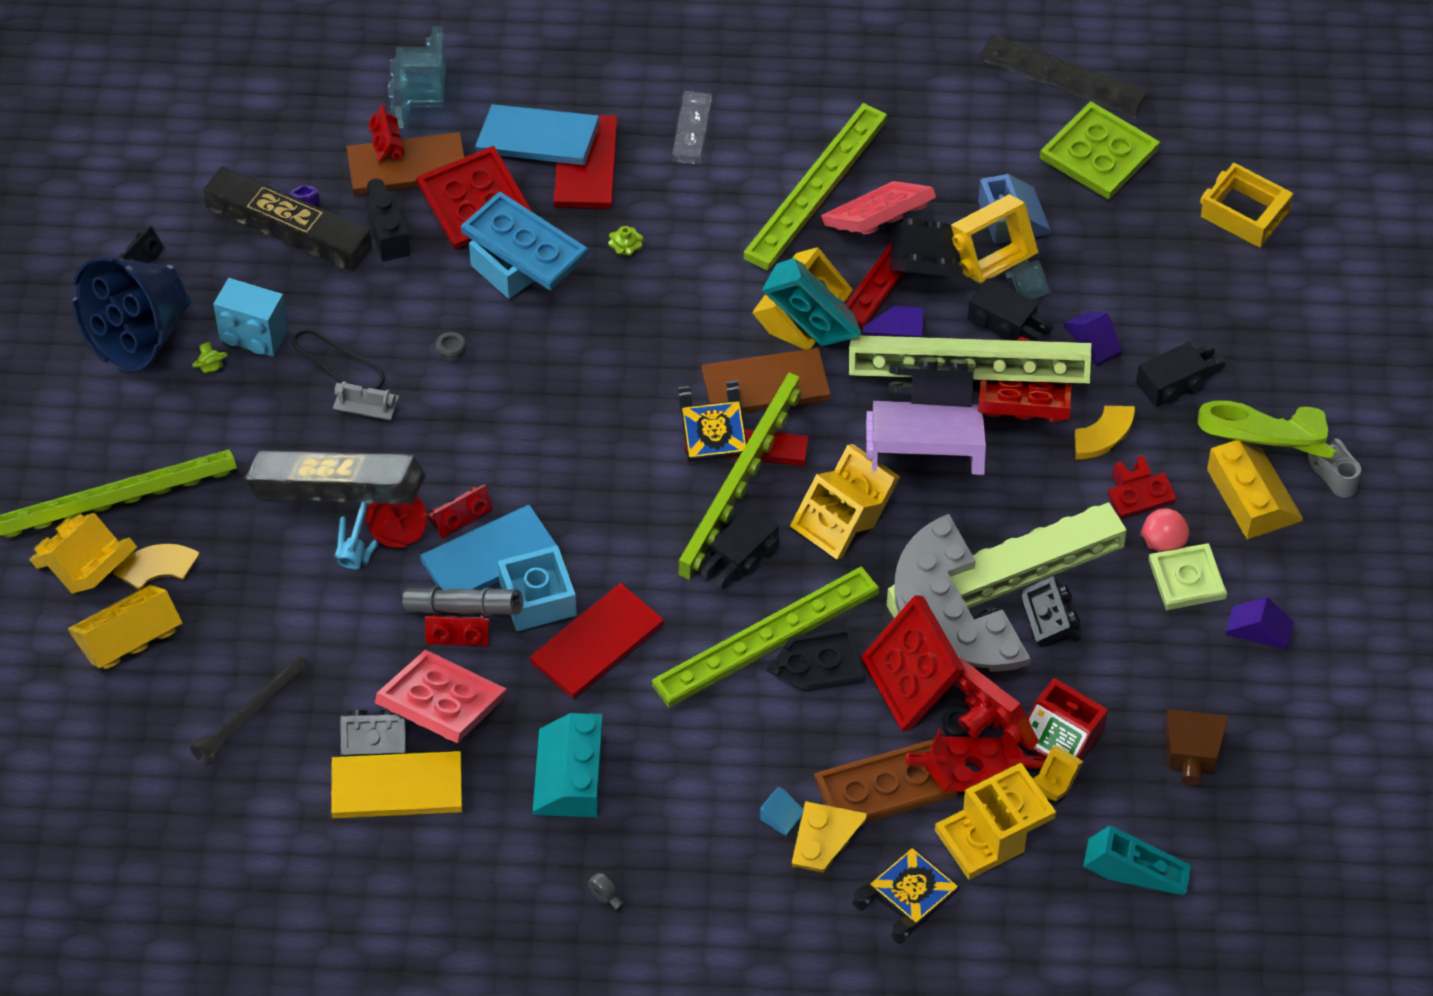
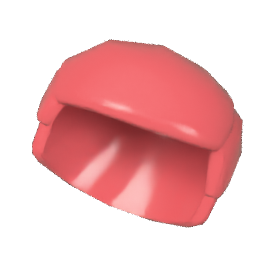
(1165, 530)

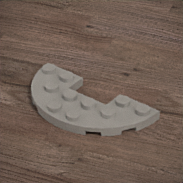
(927, 571)

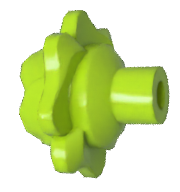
(625, 240)
(210, 359)

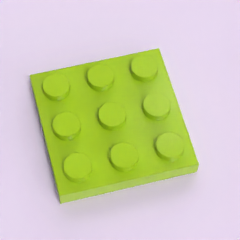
(1099, 150)

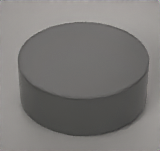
(450, 346)

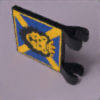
(713, 428)
(911, 889)

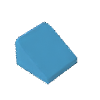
(781, 811)

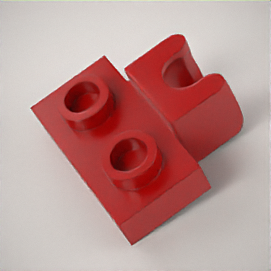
(1139, 491)

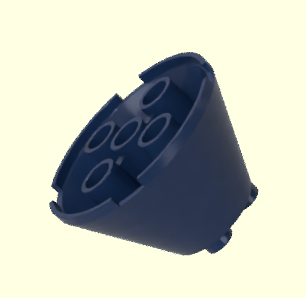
(127, 309)

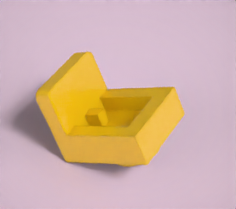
(1058, 773)

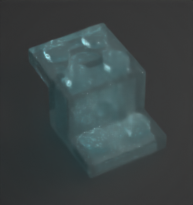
(418, 77)

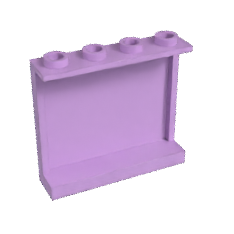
(926, 430)

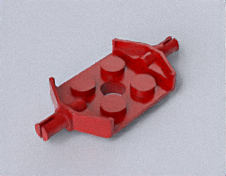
(950, 754)

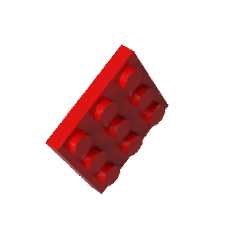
(464, 187)
(1025, 399)
(912, 663)

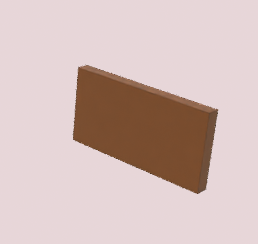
(420, 157)
(763, 375)
(881, 784)

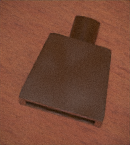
(1193, 743)

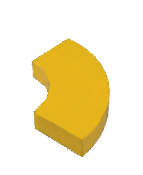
(1105, 433)
(156, 562)

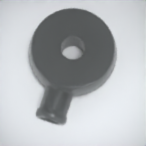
(604, 890)

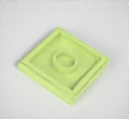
(1187, 576)

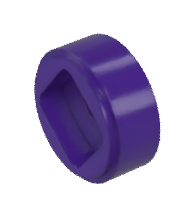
(306, 193)

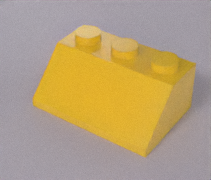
(779, 323)
(1251, 488)
(126, 626)

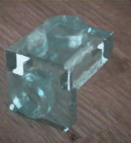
(1029, 279)

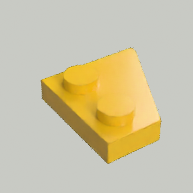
(823, 835)

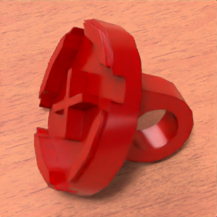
(397, 523)

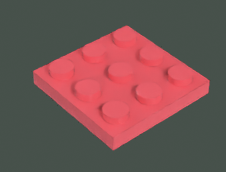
(879, 206)
(440, 696)

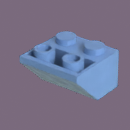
(999, 186)

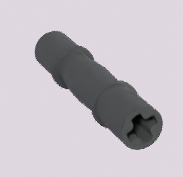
(463, 601)

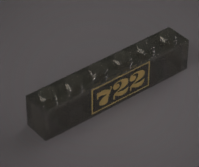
(287, 219)
(335, 477)

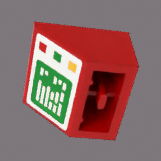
(1066, 720)

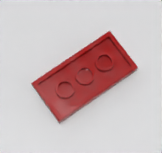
(590, 184)
(596, 641)

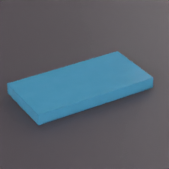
(539, 134)
(524, 240)
(474, 557)

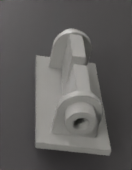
(365, 401)

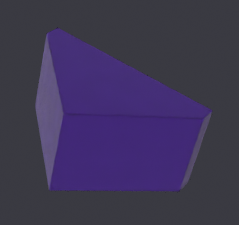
(1098, 330)
(1261, 623)

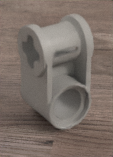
(1340, 471)

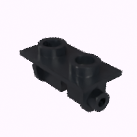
(143, 247)

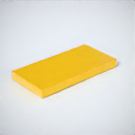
(396, 784)

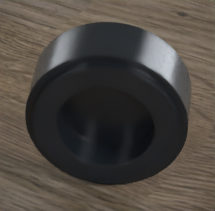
(951, 725)

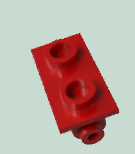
(386, 135)
(461, 511)
(457, 630)

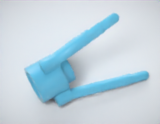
(352, 552)

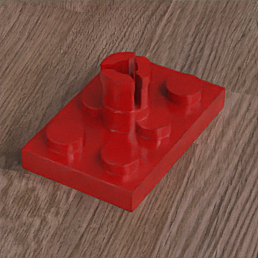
(992, 707)

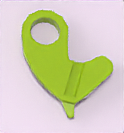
(1304, 431)

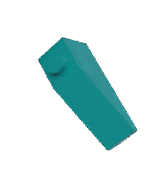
(1135, 862)

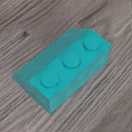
(810, 303)
(569, 766)

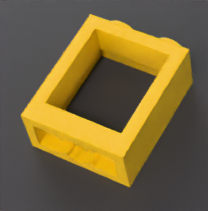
(1256, 187)
(1020, 232)

